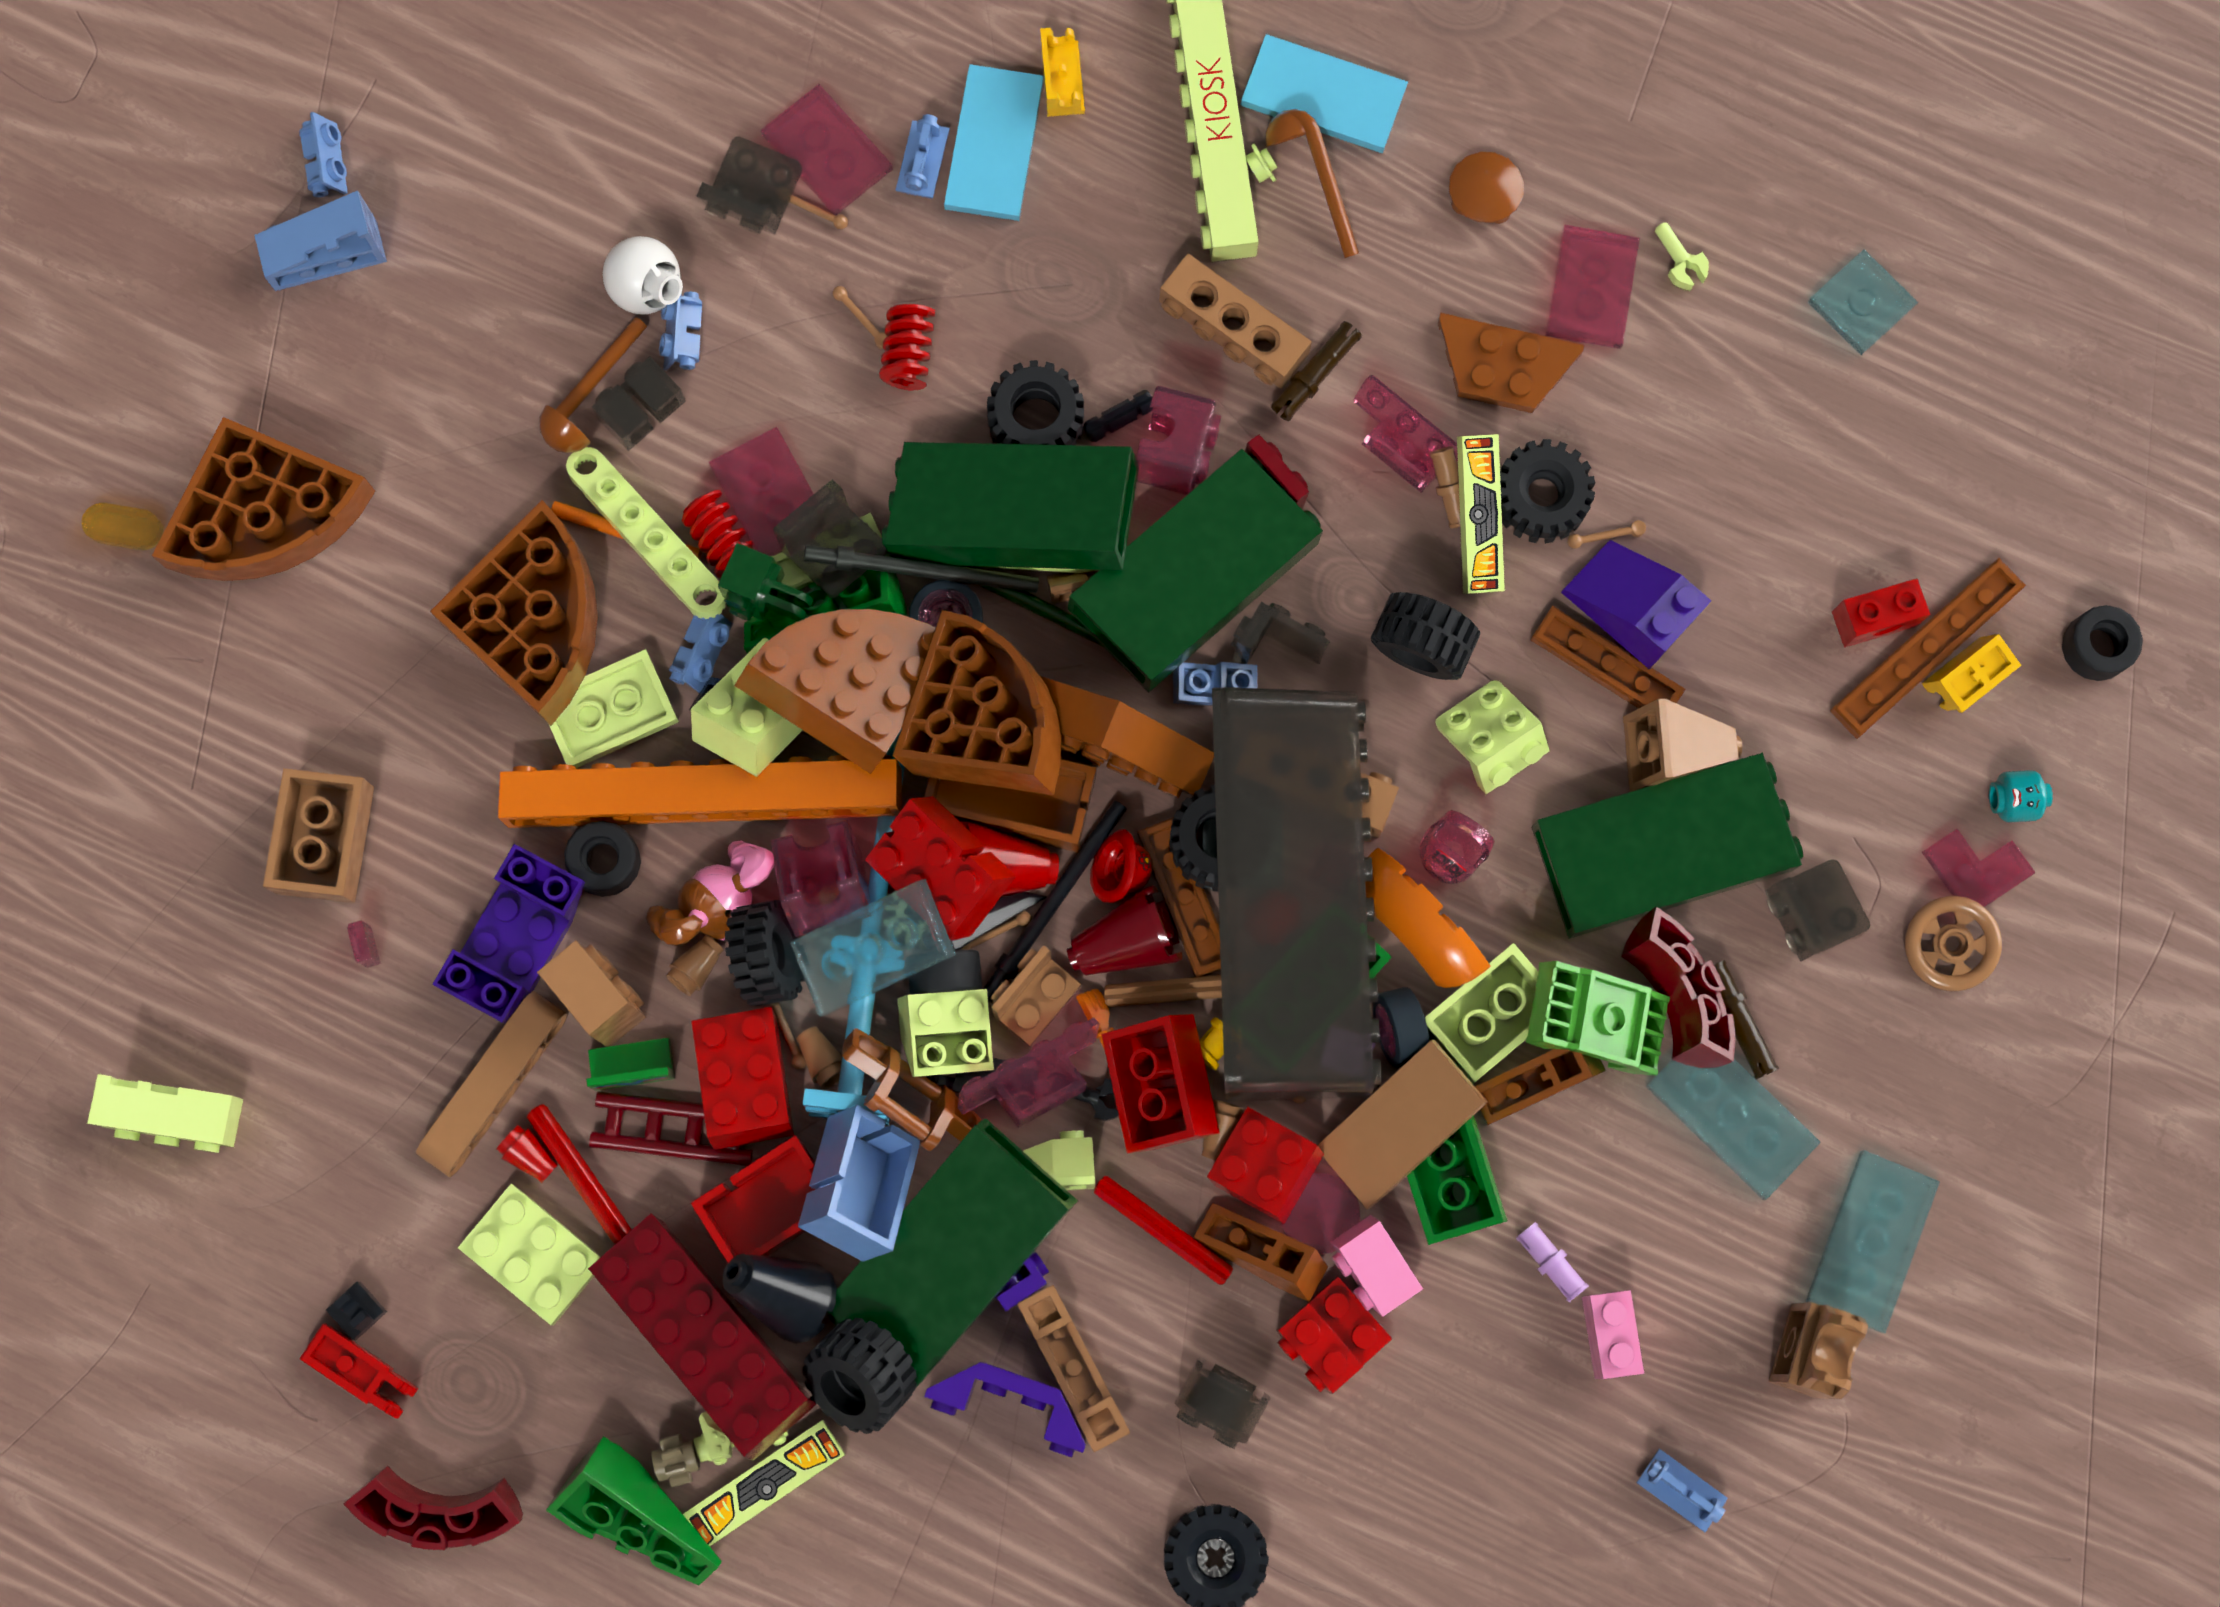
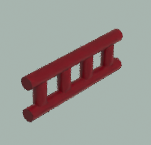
(651, 1142)

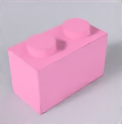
(1375, 1266)
(1612, 1335)

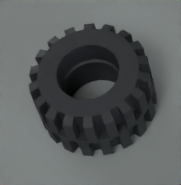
(1029, 384)
(1425, 635)
(1183, 842)
(859, 1375)

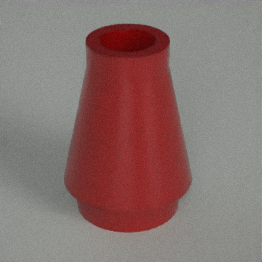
(526, 1153)

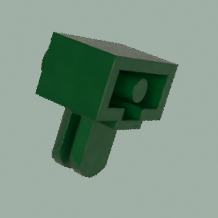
(754, 583)

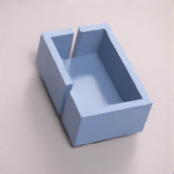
(859, 1183)

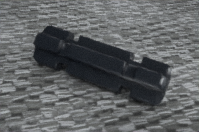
(1118, 416)

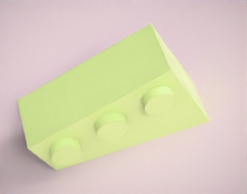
(166, 1113)

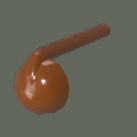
(1294, 124)
(554, 423)

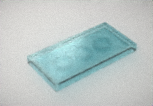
(873, 948)
(1736, 1121)
(1873, 1240)

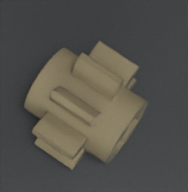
(675, 1460)

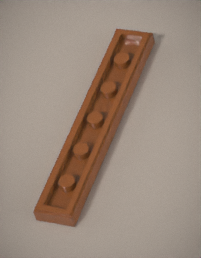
(1927, 648)

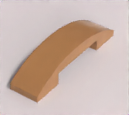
(1073, 1368)

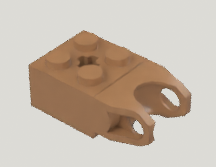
(1818, 1350)

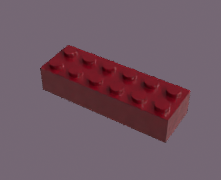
(702, 1337)

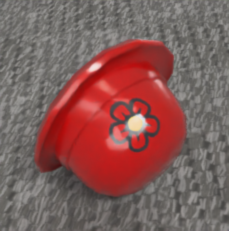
(1119, 867)

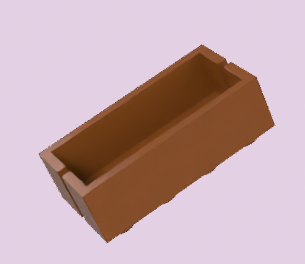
(1027, 815)

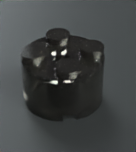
(1221, 1403)

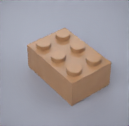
(318, 835)
(593, 992)

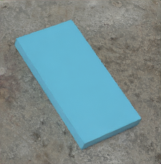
(1338, 94)
(994, 142)

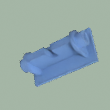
(322, 140)
(922, 157)
(676, 343)
(697, 664)
(1682, 1491)

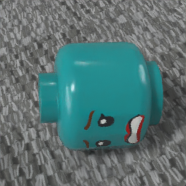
(2020, 796)

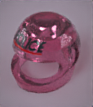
(1452, 853)

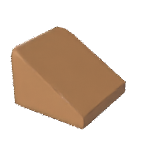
(1064, 584)

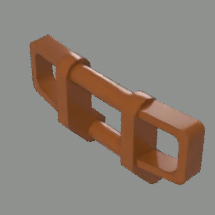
(885, 1067)

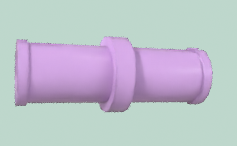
(1552, 1262)

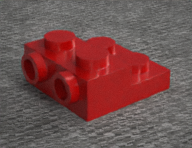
(1332, 1336)

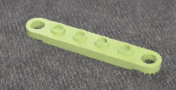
(645, 532)

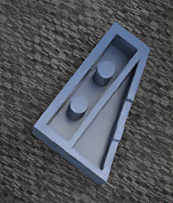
(321, 243)

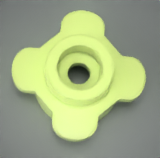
(1261, 164)

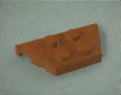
(1504, 363)

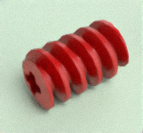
(904, 344)
(713, 529)

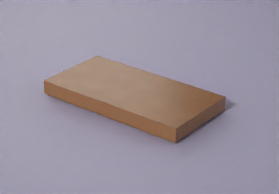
(1401, 1124)

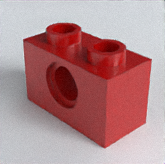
(1880, 612)

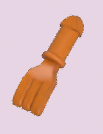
(1094, 1007)

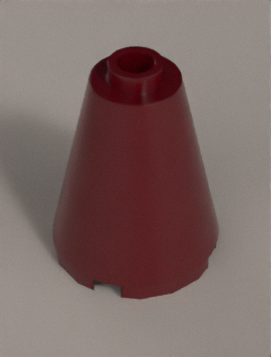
(1127, 938)

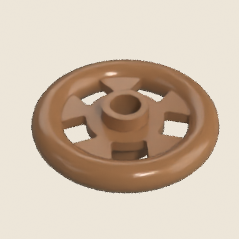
(1964, 911)

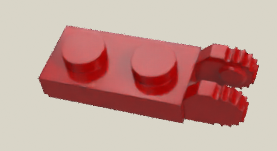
(355, 1369)

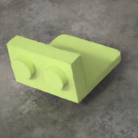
(1494, 734)

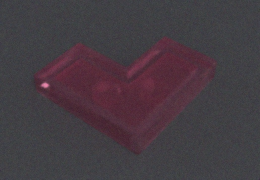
(1977, 879)

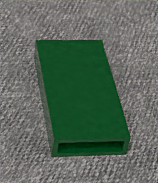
(1012, 505)
(1195, 569)
(1667, 845)
(956, 1247)

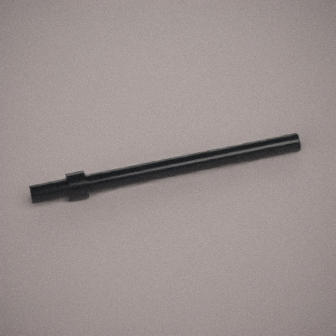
(1007, 963)

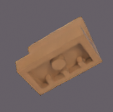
(1034, 996)

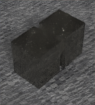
(651, 388)

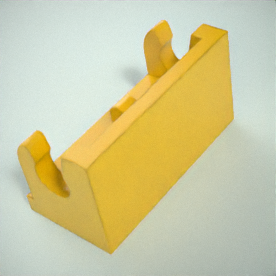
(1061, 73)
(1972, 673)

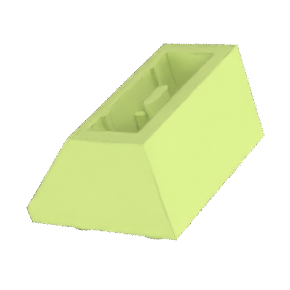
(946, 1032)

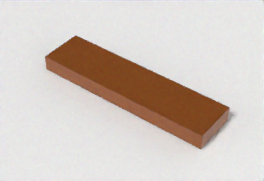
(1603, 660)
(1184, 901)

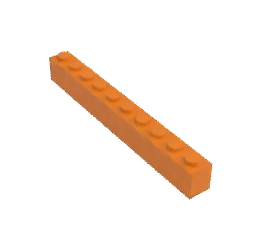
(697, 792)

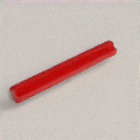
(578, 1173)
(1163, 1230)

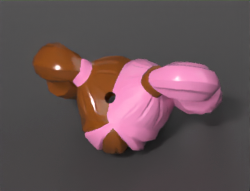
(711, 893)

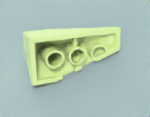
(1067, 1159)

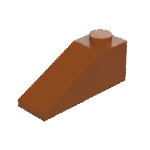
(1535, 1082)
(1262, 1251)

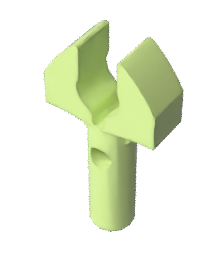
(1682, 259)

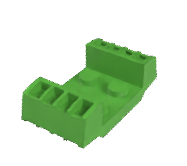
(1598, 1017)

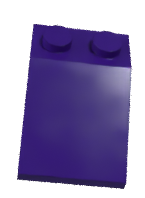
(1636, 600)

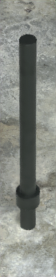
(845, 559)

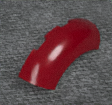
(1696, 1011)
(434, 1520)

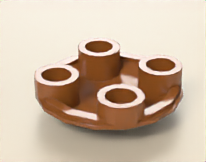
(1486, 187)

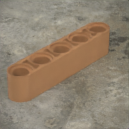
(491, 1084)

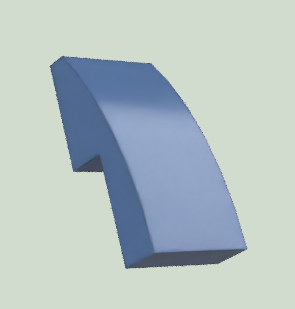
(1195, 681)

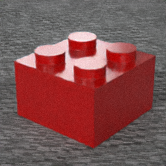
(1265, 1165)

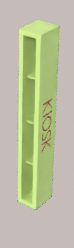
(1214, 129)

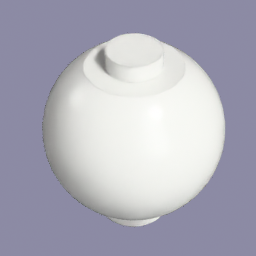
(642, 275)

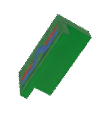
(630, 1064)

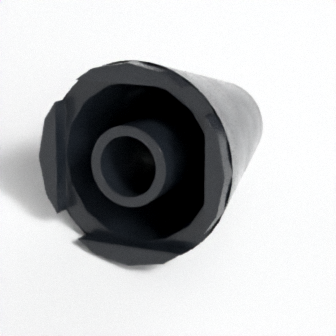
(782, 1293)

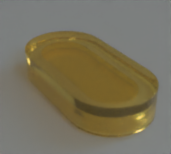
(122, 526)

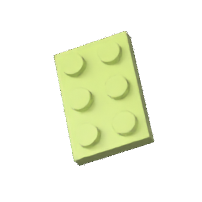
(613, 710)
(531, 1254)

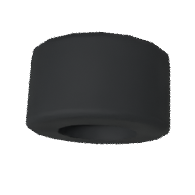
(2121, 629)
(602, 833)
(953, 974)

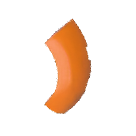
(1415, 920)

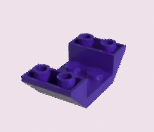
(513, 935)
(957, 1391)

